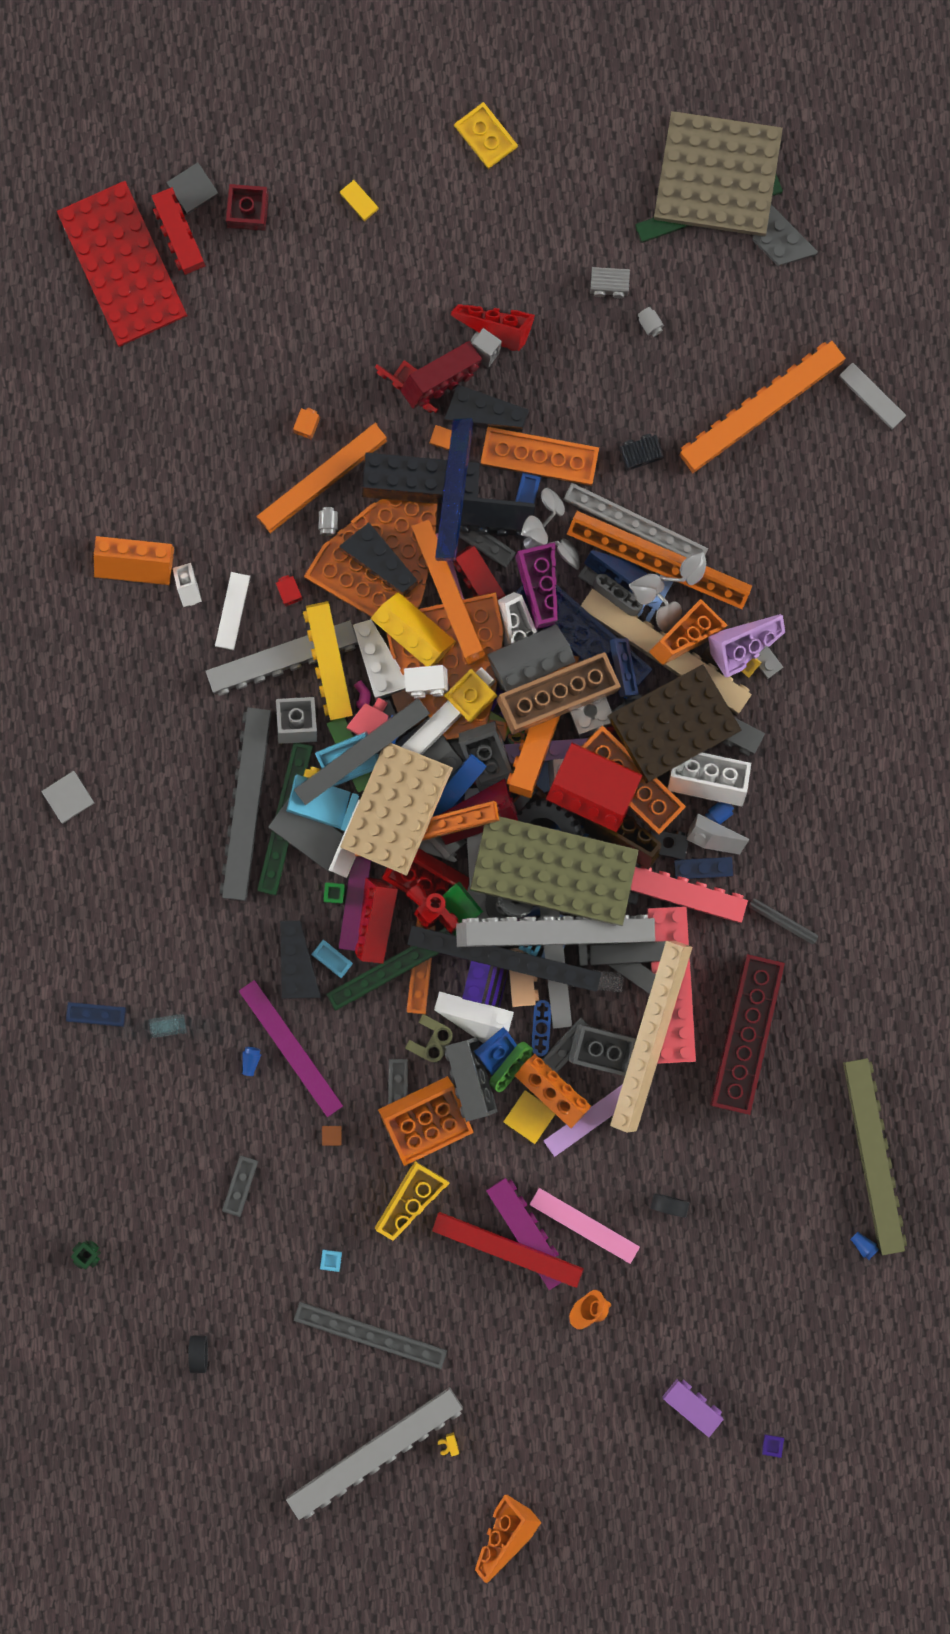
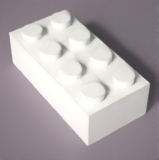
(712, 778)

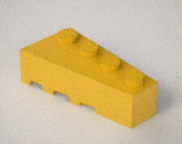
(410, 1199)

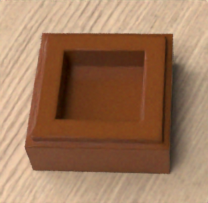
(331, 1135)

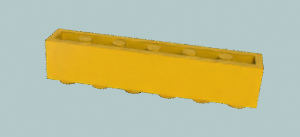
(328, 659)

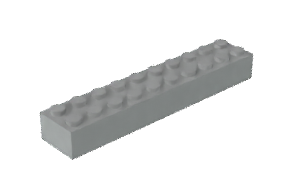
(552, 932)

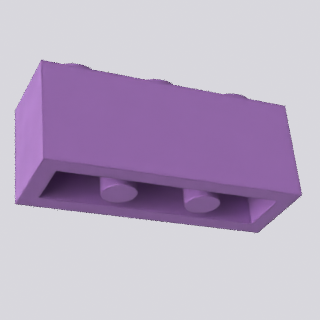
(693, 1407)

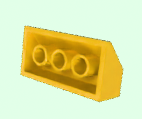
(413, 630)

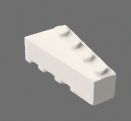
(515, 618)
(380, 666)

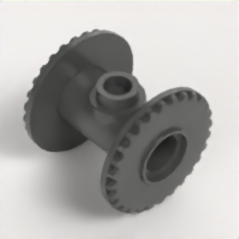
(503, 908)

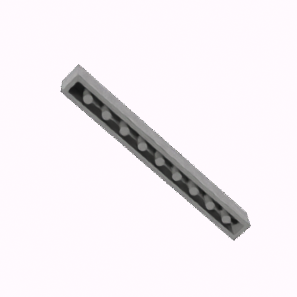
(374, 1453)

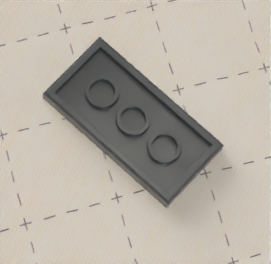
(308, 836)

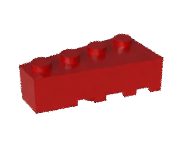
(178, 231)

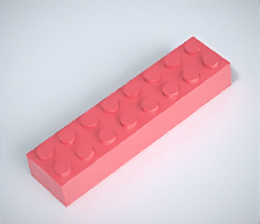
(679, 1040)

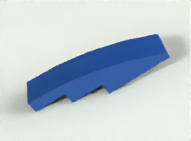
(459, 783)

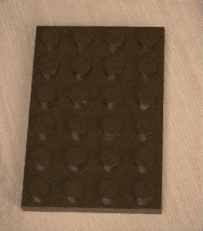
(674, 723)

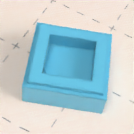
(331, 1260)

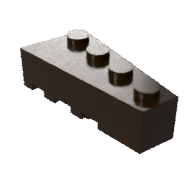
(630, 836)

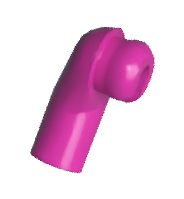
(365, 694)

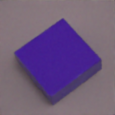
(772, 1446)

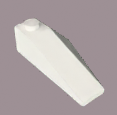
(473, 1017)

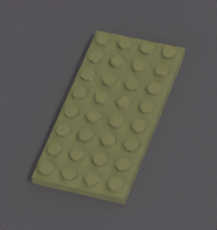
(554, 870)

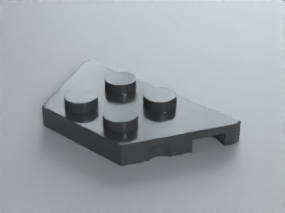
(783, 241)

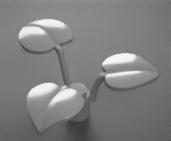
(536, 534)
(650, 586)

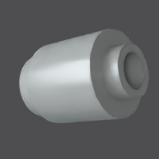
(650, 322)
(328, 521)

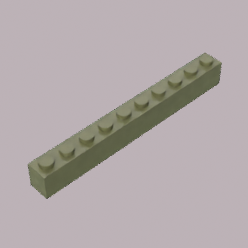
(874, 1157)

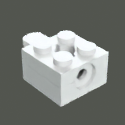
(591, 717)

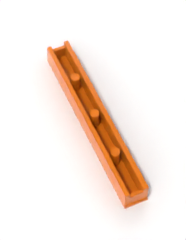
(322, 478)
(448, 593)

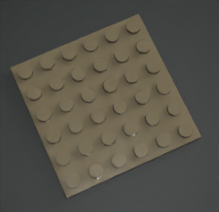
(718, 173)

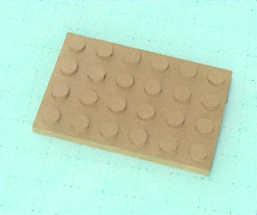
(396, 808)

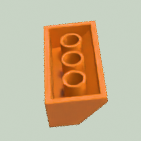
(133, 560)

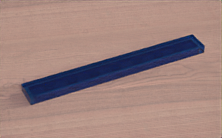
(454, 490)

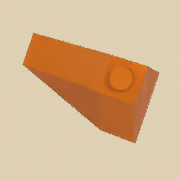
(512, 1530)

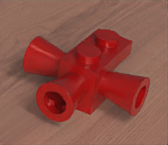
(431, 909)

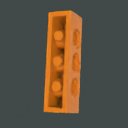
(554, 1100)

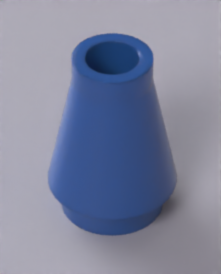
(250, 1060)
(864, 1245)

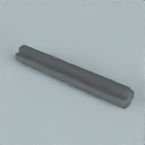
(783, 921)

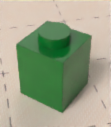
(334, 893)

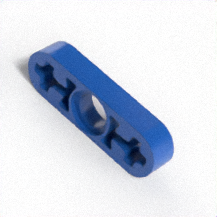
(547, 1033)

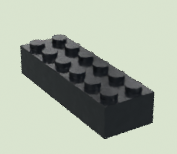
(411, 478)

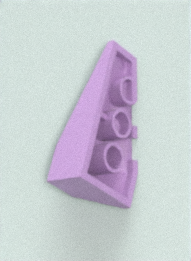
(738, 645)

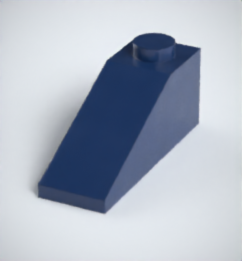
(618, 569)

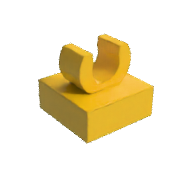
(451, 1445)

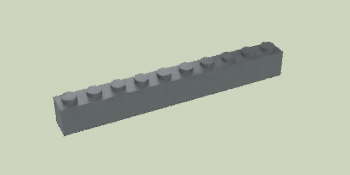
(247, 803)

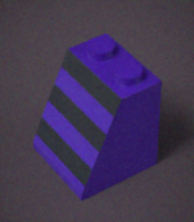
(485, 984)

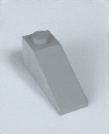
(715, 836)

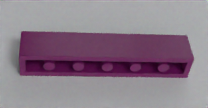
(521, 1222)

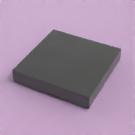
(193, 188)

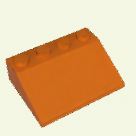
(425, 1121)

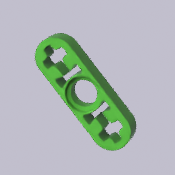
(517, 1058)

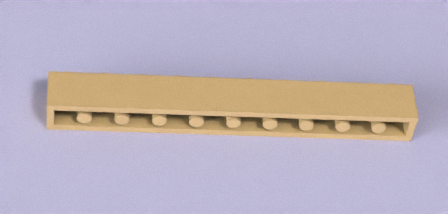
(644, 638)
(651, 1036)

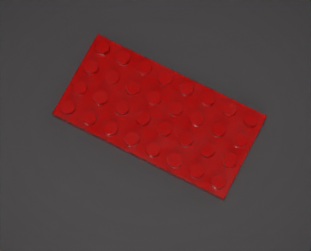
(122, 263)

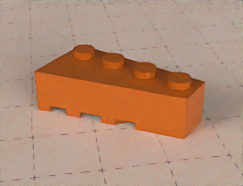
(688, 633)

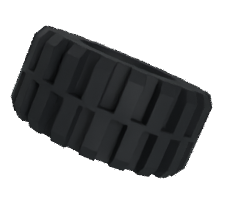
(562, 817)

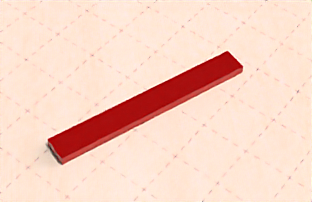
(508, 1249)

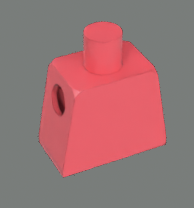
(369, 718)

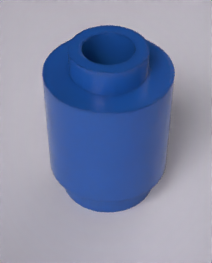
(720, 812)

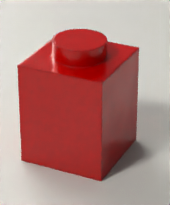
(288, 590)

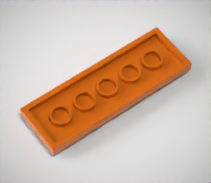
(539, 456)

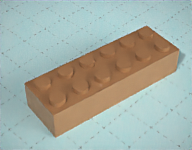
(558, 693)

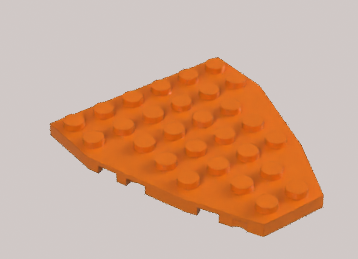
(354, 583)
(489, 628)

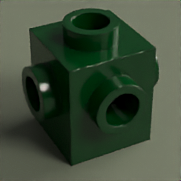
(79, 1257)

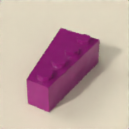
(539, 582)

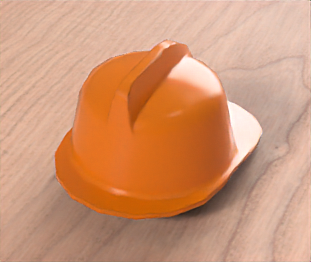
(589, 1309)

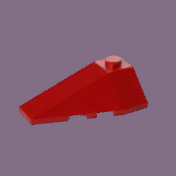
(509, 328)

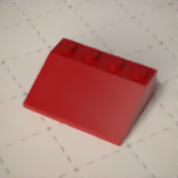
(594, 787)

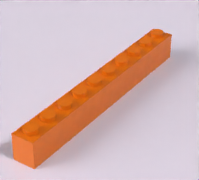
(762, 406)
(655, 558)

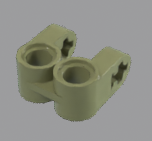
(434, 1041)

